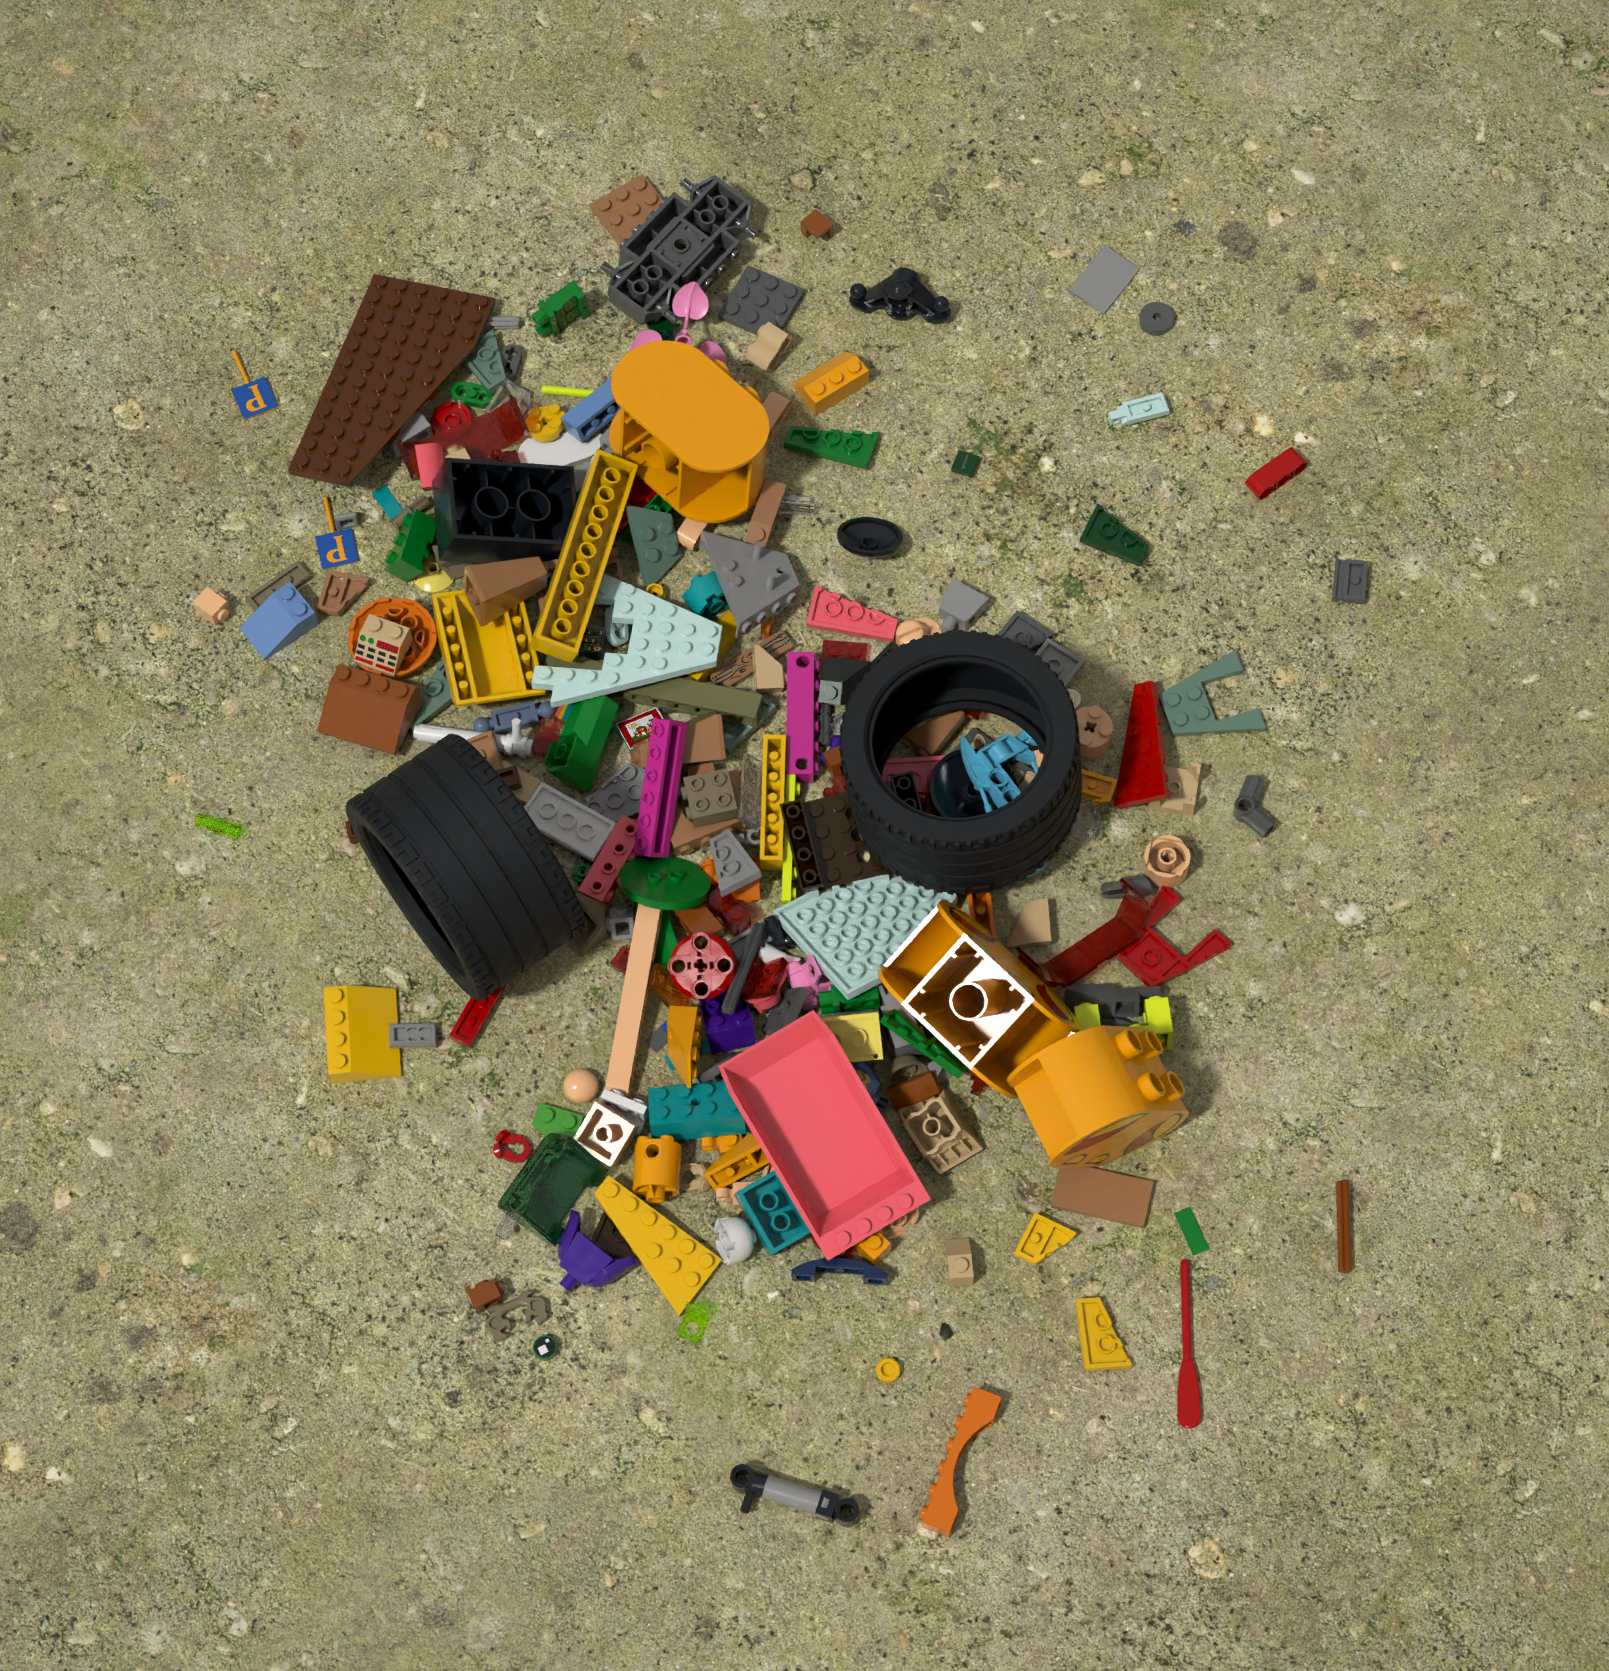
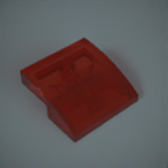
(763, 978)

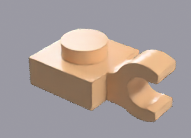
(727, 1194)

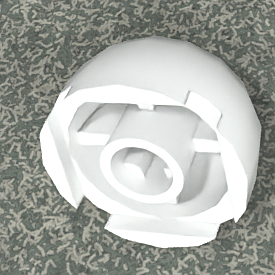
(735, 1239)

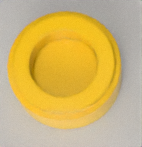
(888, 1370)

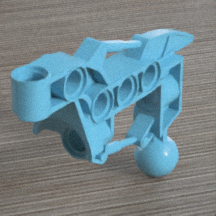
(987, 764)

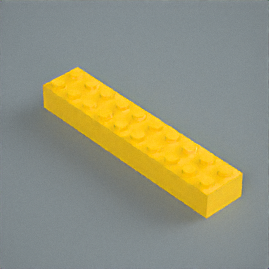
(583, 556)

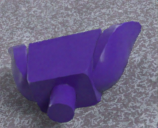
(586, 1260)

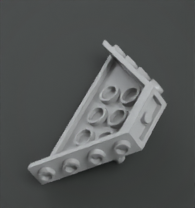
(752, 579)

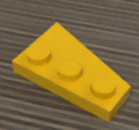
(1098, 1340)

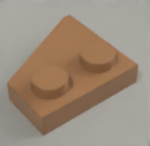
(340, 591)

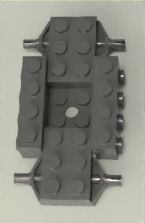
(652, 266)

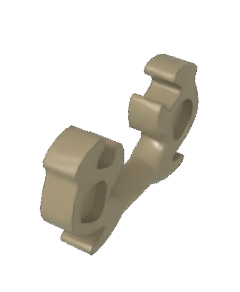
(535, 1308)

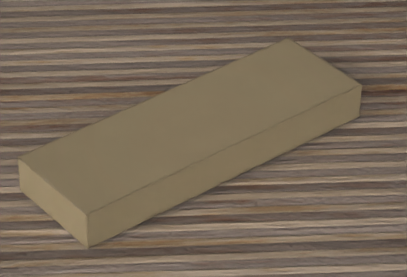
(295, 574)

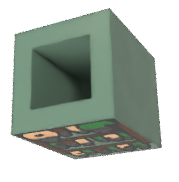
(593, 643)

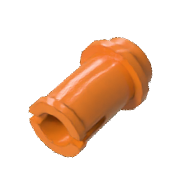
(708, 867)

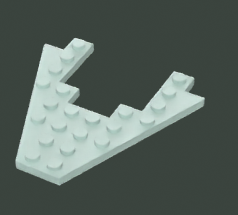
(662, 645)

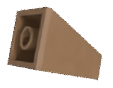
(502, 585)
(702, 742)

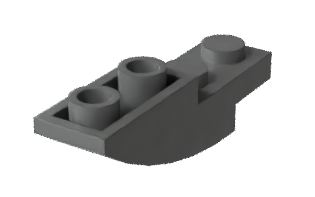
(1110, 1001)

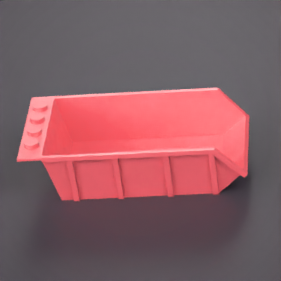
(822, 1134)

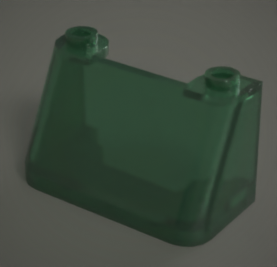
(551, 1185)

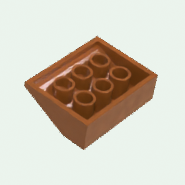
(369, 709)

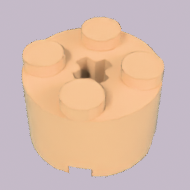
(1094, 731)
(1166, 873)

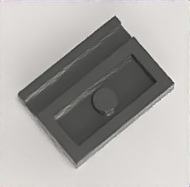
(1350, 581)

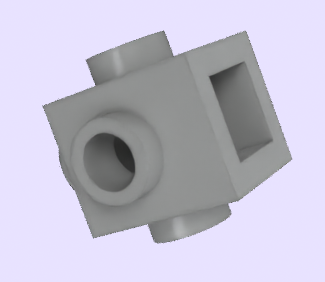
(621, 922)

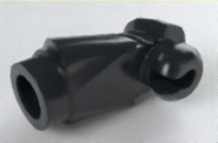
(776, 932)

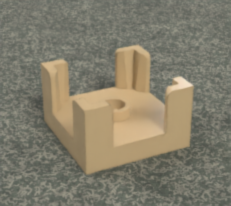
(1182, 789)

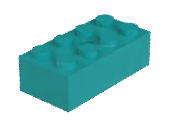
(694, 1111)

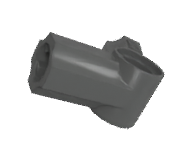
(1254, 817)

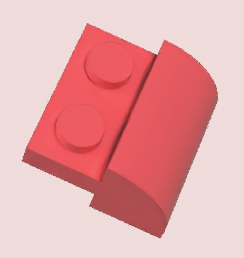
(429, 459)

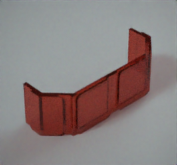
(477, 436)
(1097, 946)

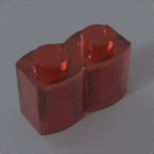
(731, 912)

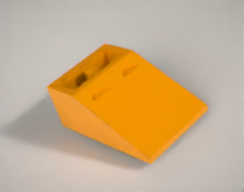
(684, 1040)

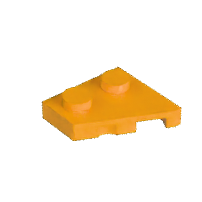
(1097, 787)

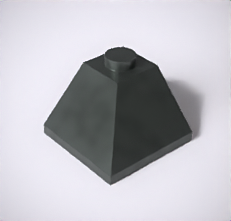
(840, 679)

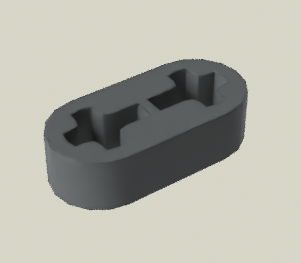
(515, 363)

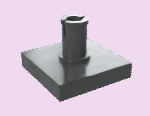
(786, 1010)

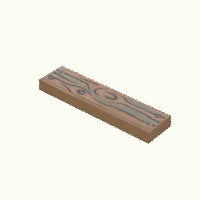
(742, 666)

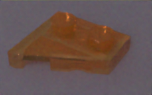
(664, 988)

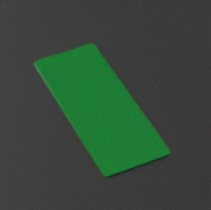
(1191, 1231)

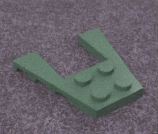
(1190, 712)

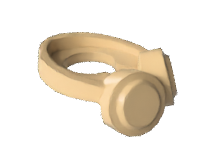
(700, 1184)

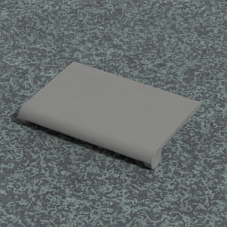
(1103, 279)

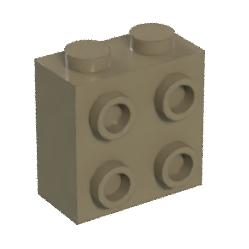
(709, 797)

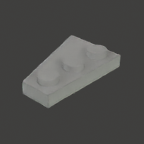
(732, 863)

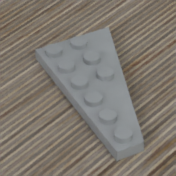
(620, 794)

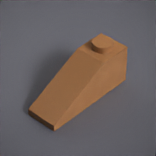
(765, 512)

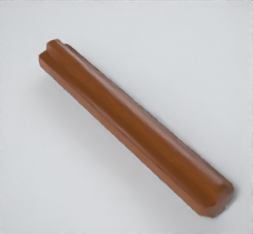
(1343, 1226)

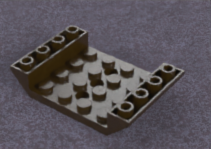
(823, 841)

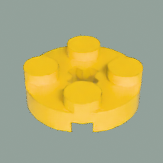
(549, 415)

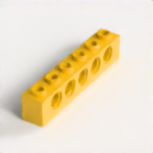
(772, 795)

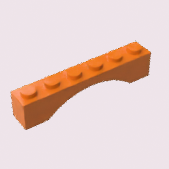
(978, 1416)

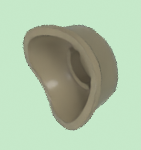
(904, 1067)

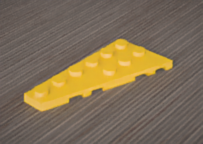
(665, 1251)

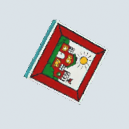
(637, 727)

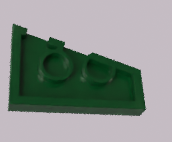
(1109, 536)

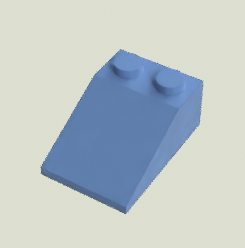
(279, 621)

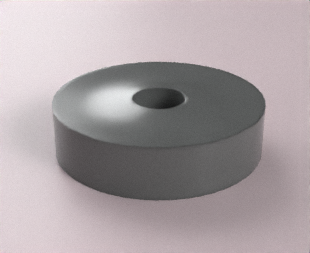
(1156, 327)

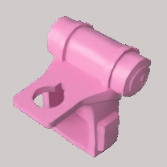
(811, 978)

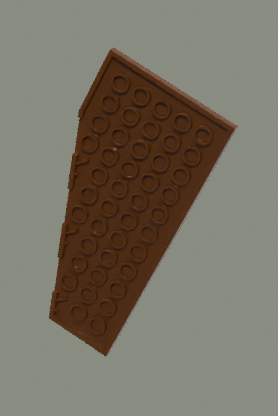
(390, 365)

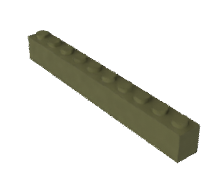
(684, 695)

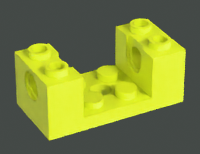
(1156, 1018)

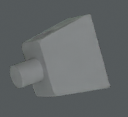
(961, 606)

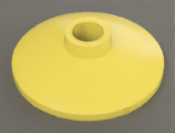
(432, 581)

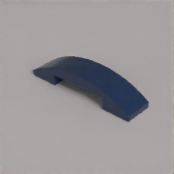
(808, 1270)

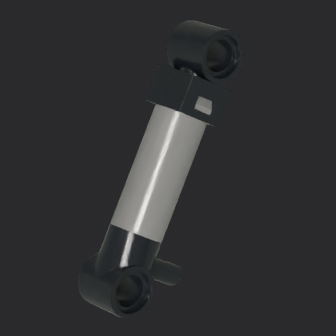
(821, 1504)

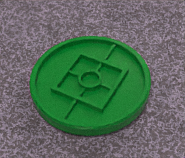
(664, 883)

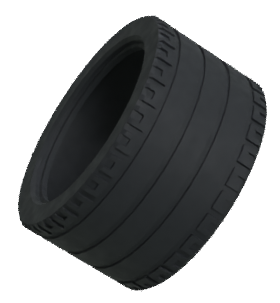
(945, 676)
(466, 865)

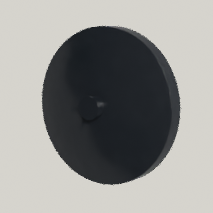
(952, 790)

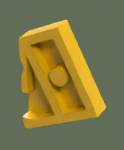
(1042, 1239)

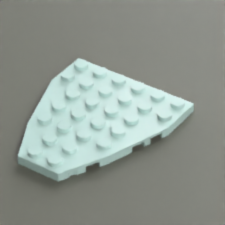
(857, 926)

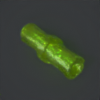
(218, 826)

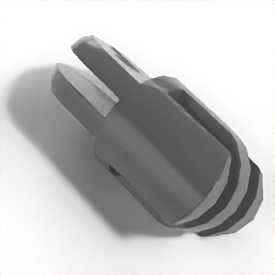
(1114, 888)

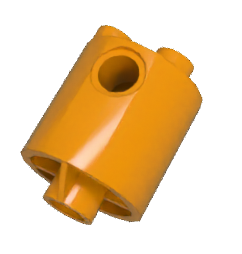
(657, 1168)

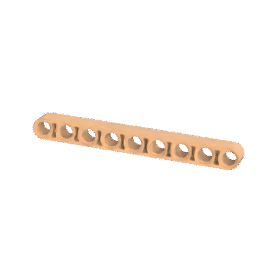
(777, 409)
(633, 1000)

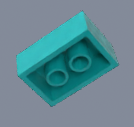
(771, 1213)

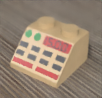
(382, 645)

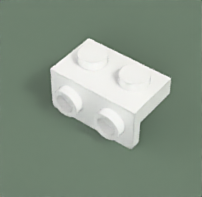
(633, 1109)

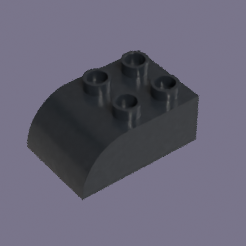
(487, 505)

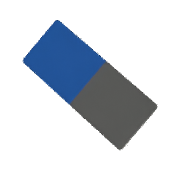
(658, 1038)

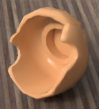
(580, 1086)

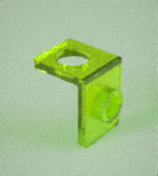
(697, 1314)

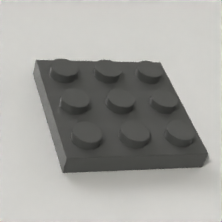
(760, 300)

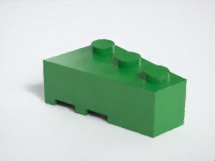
(411, 546)

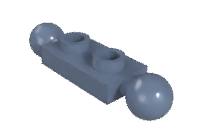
(502, 718)

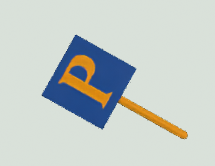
(253, 396)
(336, 547)

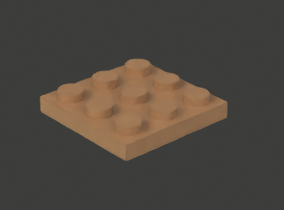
(626, 207)

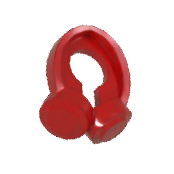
(505, 1137)

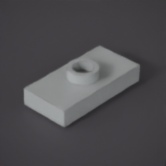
(412, 1035)

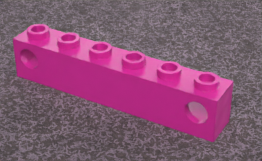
(800, 715)
(660, 788)

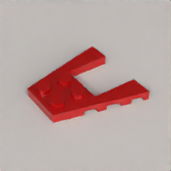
(1158, 962)

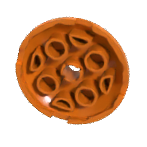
(406, 613)

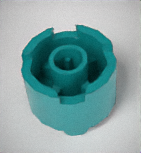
(705, 596)

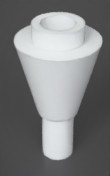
(770, 953)

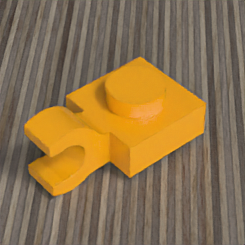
(723, 1143)

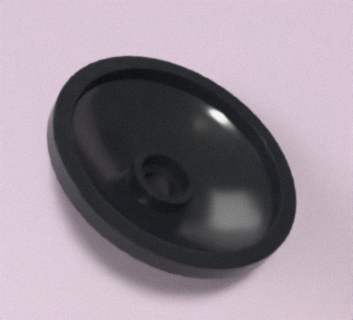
(869, 537)

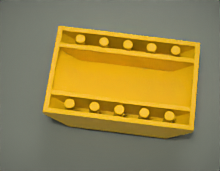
(486, 660)

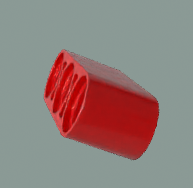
(1276, 473)

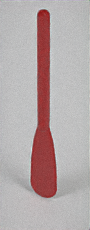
(1188, 1387)

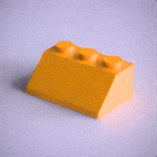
(832, 382)

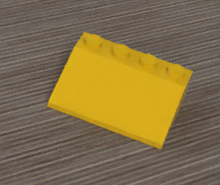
(359, 1033)

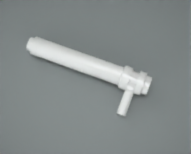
(507, 744)

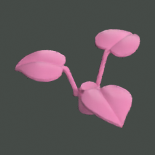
(692, 303)

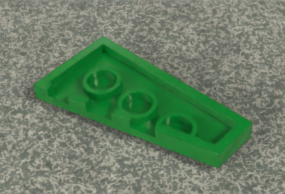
(842, 447)

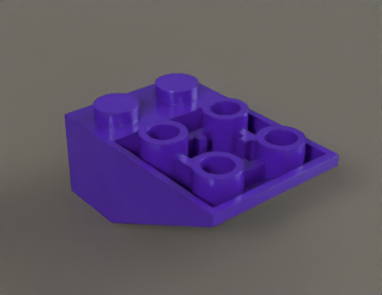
(724, 1030)

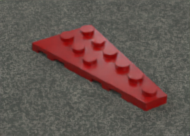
(1143, 756)

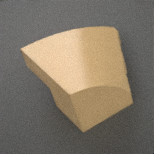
(1032, 926)

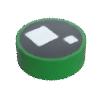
(545, 1348)

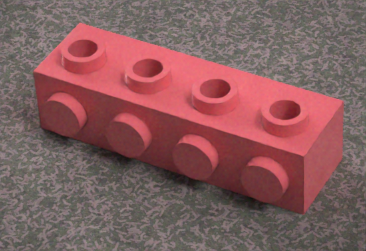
(604, 874)

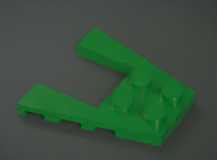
(931, 1048)

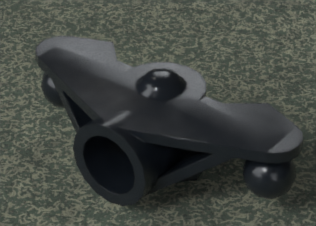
(901, 297)

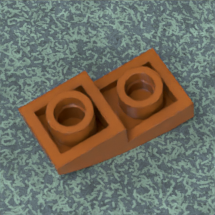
(914, 1090)

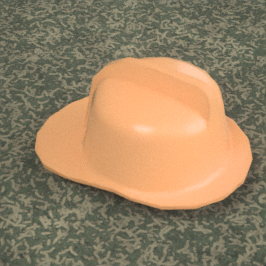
(915, 629)

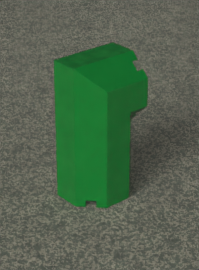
(583, 742)

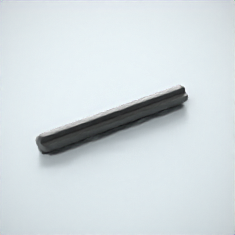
(743, 968)

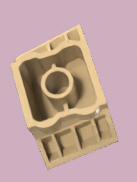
(940, 1131)

